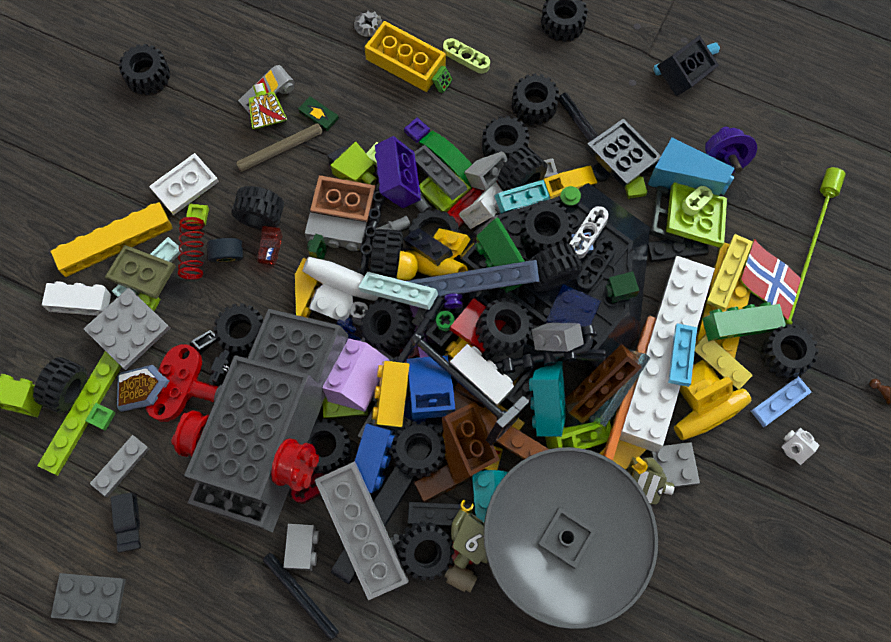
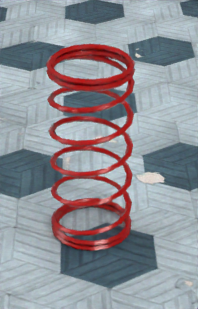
(192, 276)

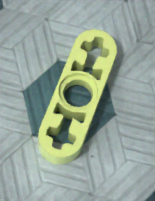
(461, 49)

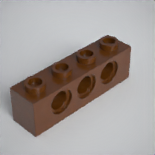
(602, 383)

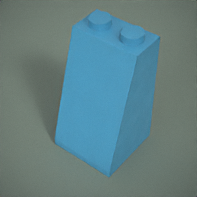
(690, 168)

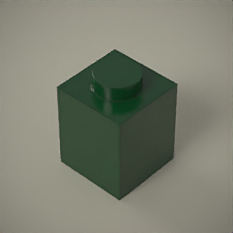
(622, 287)

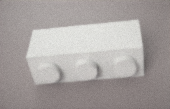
(75, 298)
(482, 374)

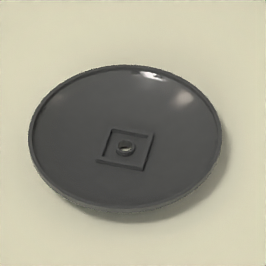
(610, 532)

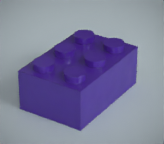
(397, 172)

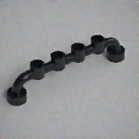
(371, 228)
(547, 357)

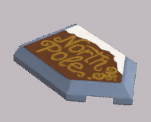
(139, 387)

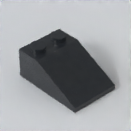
(687, 65)

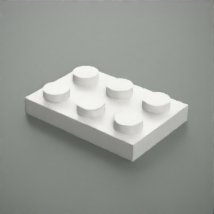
(184, 184)

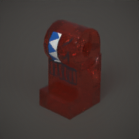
(269, 245)

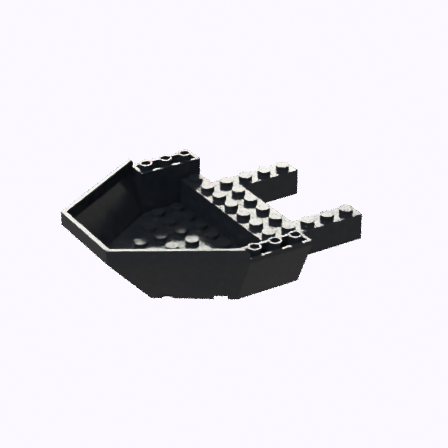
(614, 322)

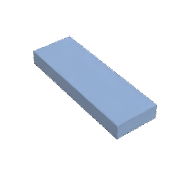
(781, 401)

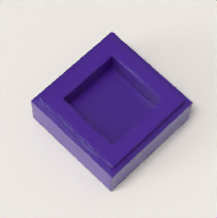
(416, 130)

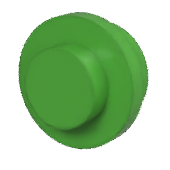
(570, 196)

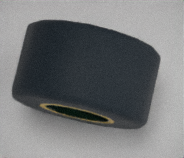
(225, 250)

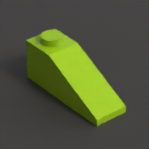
(580, 436)

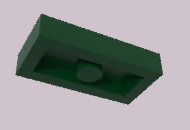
(317, 247)

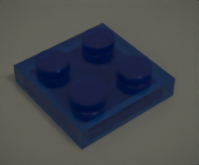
(573, 307)

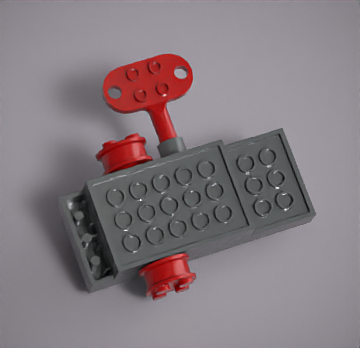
(260, 418)

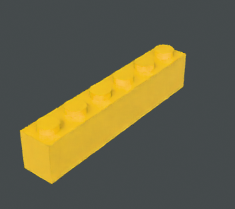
(110, 239)

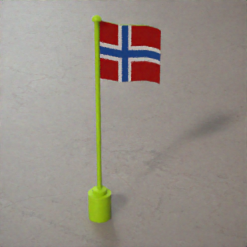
(773, 279)

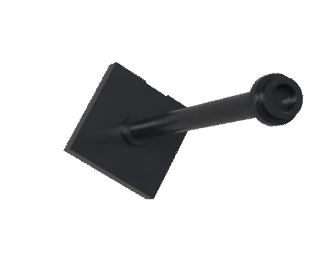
(504, 419)

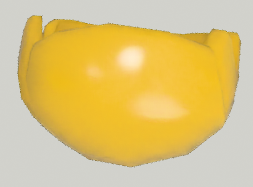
(407, 266)

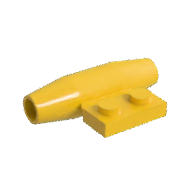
(454, 241)
(712, 407)

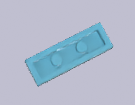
(682, 355)

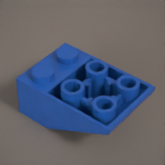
(429, 389)

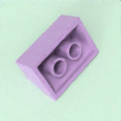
(354, 375)

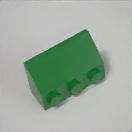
(498, 248)

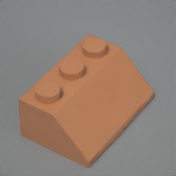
(343, 198)

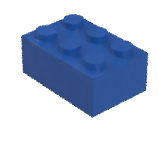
(373, 454)

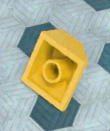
(702, 377)

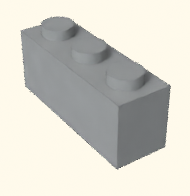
(337, 231)

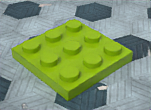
(705, 226)

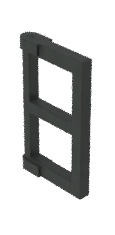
(654, 231)

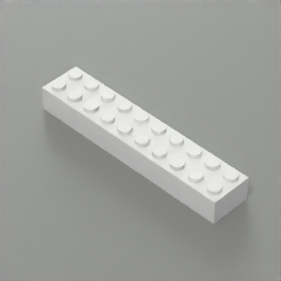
(653, 395)

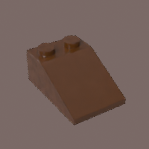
(466, 443)

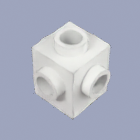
(799, 445)

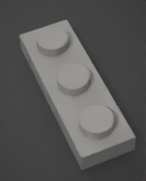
(119, 466)

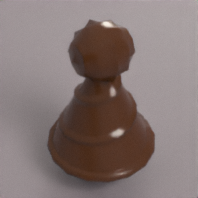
(885, 390)

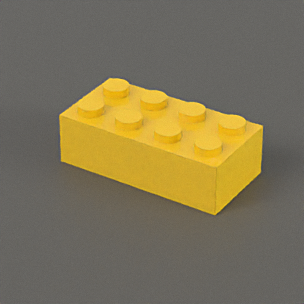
(404, 56)

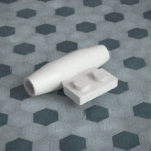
(337, 288)

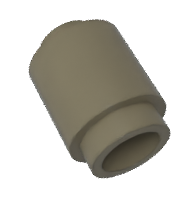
(460, 578)

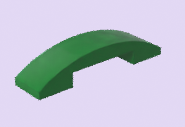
(447, 154)

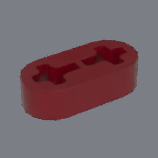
(309, 495)

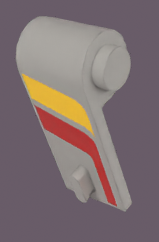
(274, 80)

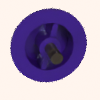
(732, 148)

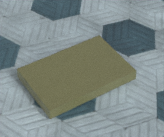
(140, 271)

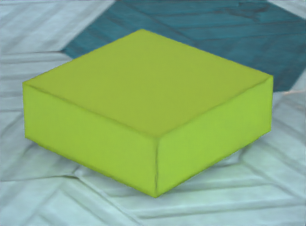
(636, 188)
(198, 211)

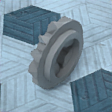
(365, 29)

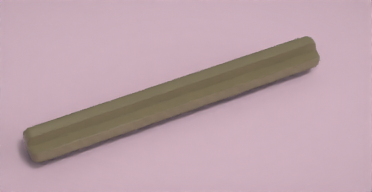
(279, 147)

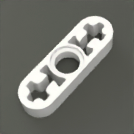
(589, 223)

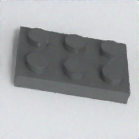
(88, 598)

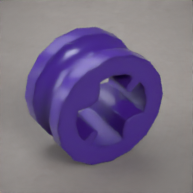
(453, 301)

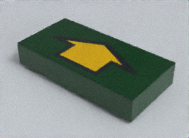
(318, 113)

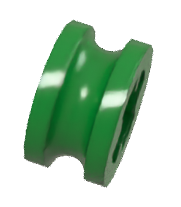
(444, 314)

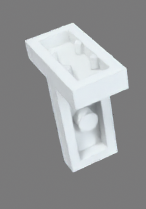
(482, 208)

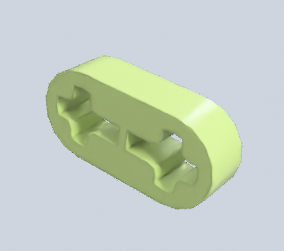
(694, 198)

